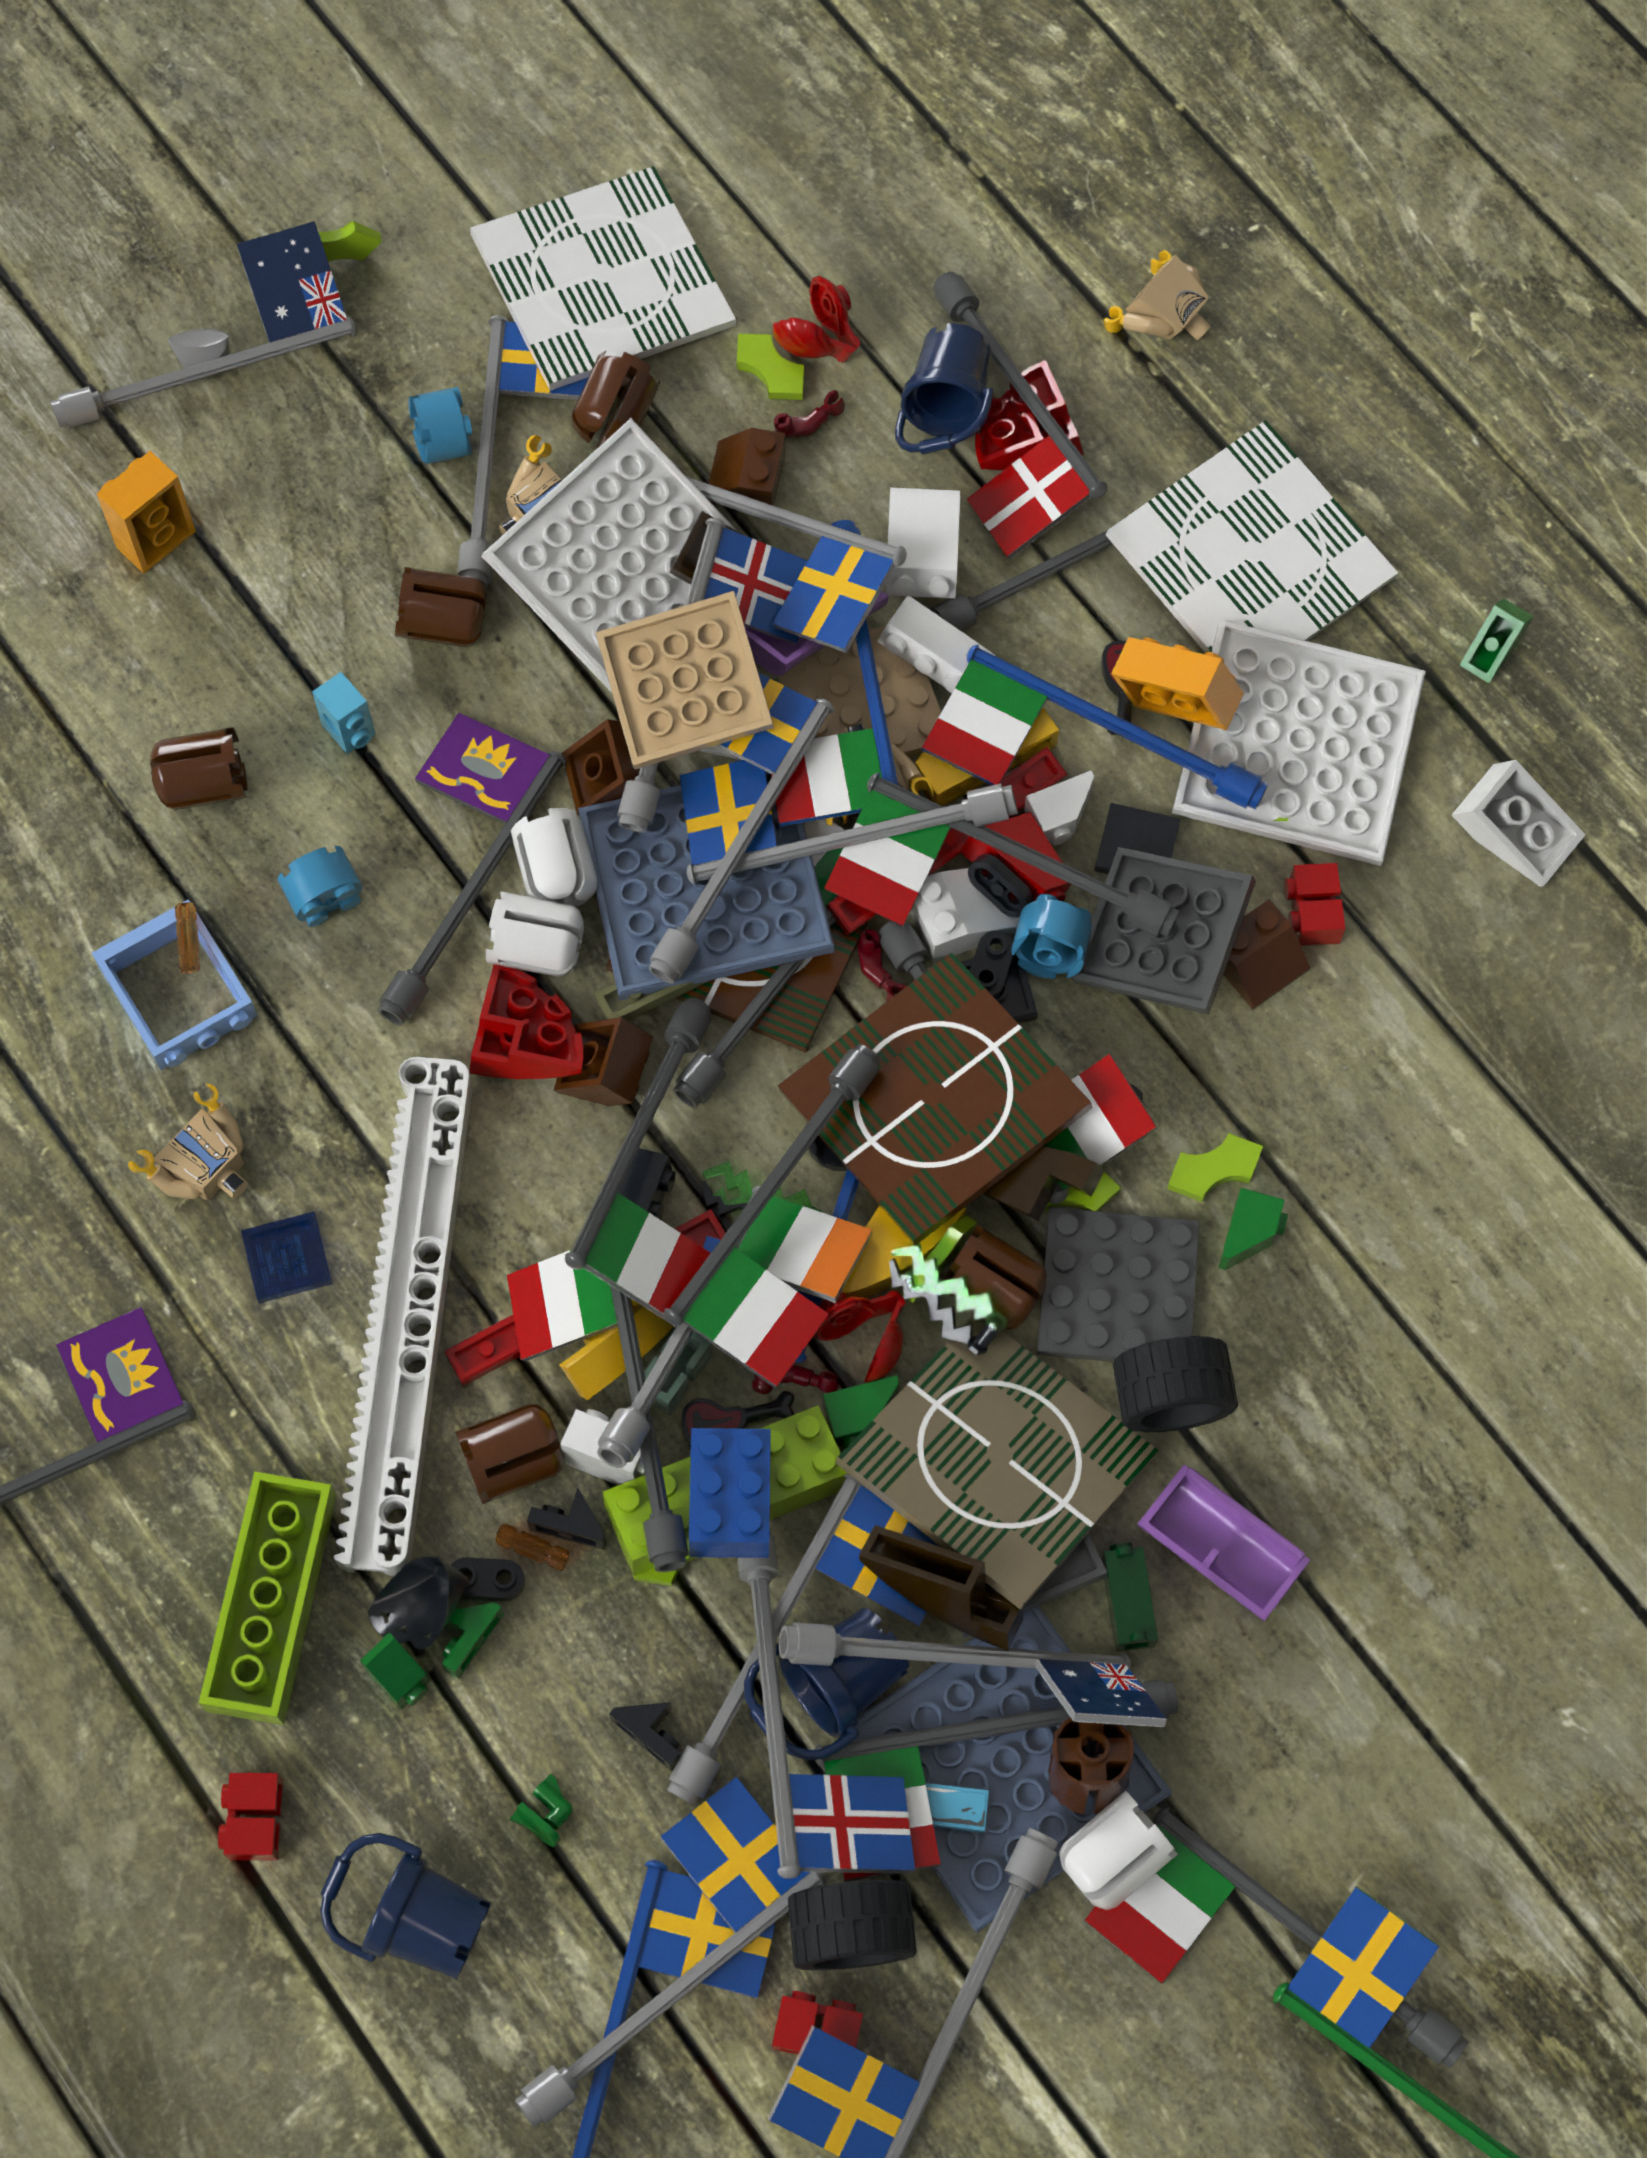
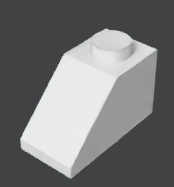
(1060, 807)

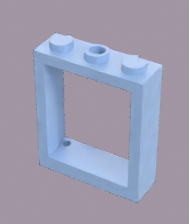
(145, 941)

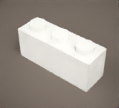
(928, 643)

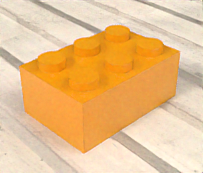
(146, 511)
(1178, 682)

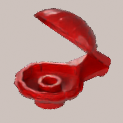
(831, 310)
(852, 1312)

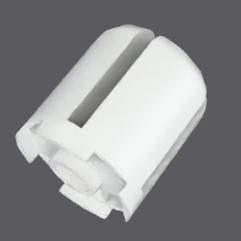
(555, 857)
(535, 934)
(1115, 1853)

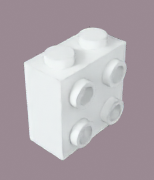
(581, 1448)

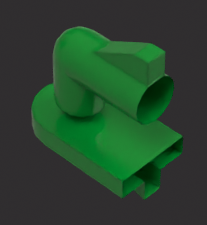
(561, 1809)

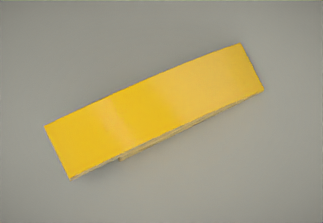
(873, 1269)
(603, 1358)

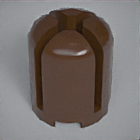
(612, 377)
(440, 607)
(198, 769)
(1003, 1270)
(511, 1451)
(1103, 1772)

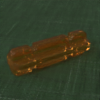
(187, 937)
(532, 1547)

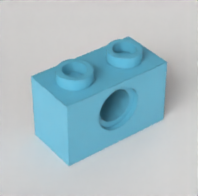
(344, 713)

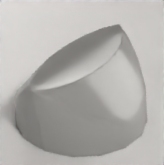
(199, 345)

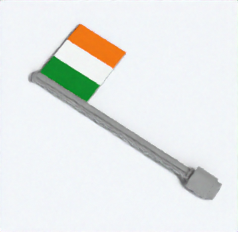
(791, 1242)

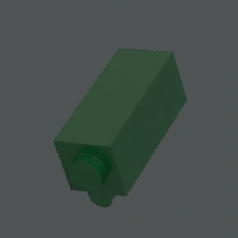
(1129, 1598)

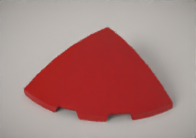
(1013, 426)
(524, 1031)

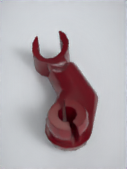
(809, 424)
(871, 963)
(802, 1376)

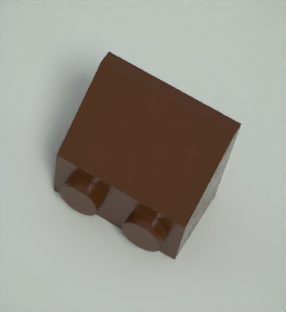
(750, 464)
(599, 765)
(1265, 955)
(611, 1062)

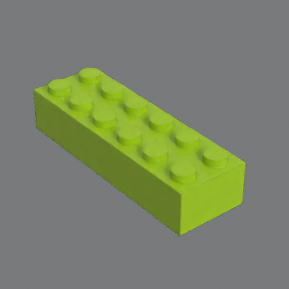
(800, 1473)
(268, 1598)

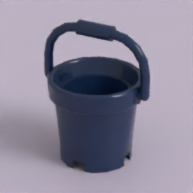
(947, 389)
(835, 1692)
(419, 1915)

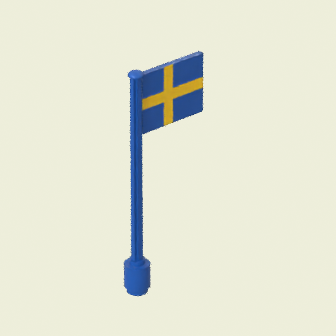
(669, 1936)

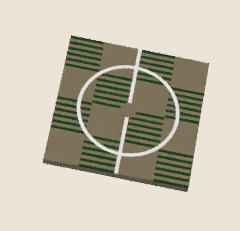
(998, 1460)

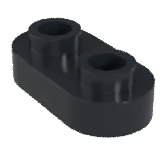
(999, 885)
(993, 963)
(485, 1575)

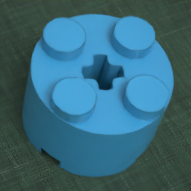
(439, 426)
(320, 885)
(1052, 937)

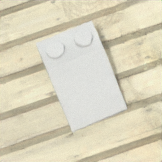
(1519, 822)
(955, 915)

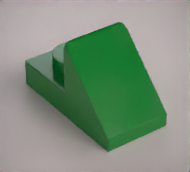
(476, 1626)

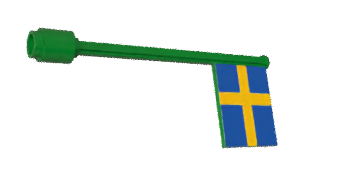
(1356, 1985)

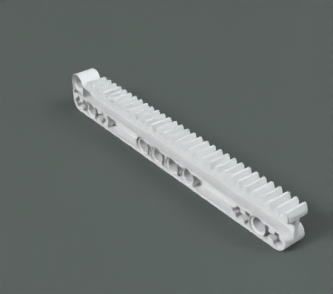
(394, 1401)

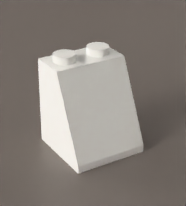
(929, 531)

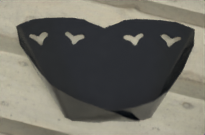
(419, 1601)

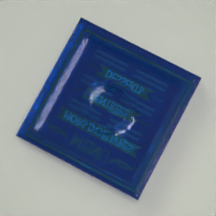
(286, 1257)

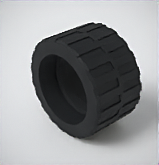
(1175, 1384)
(852, 1925)

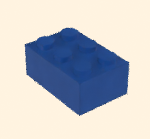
(729, 1493)

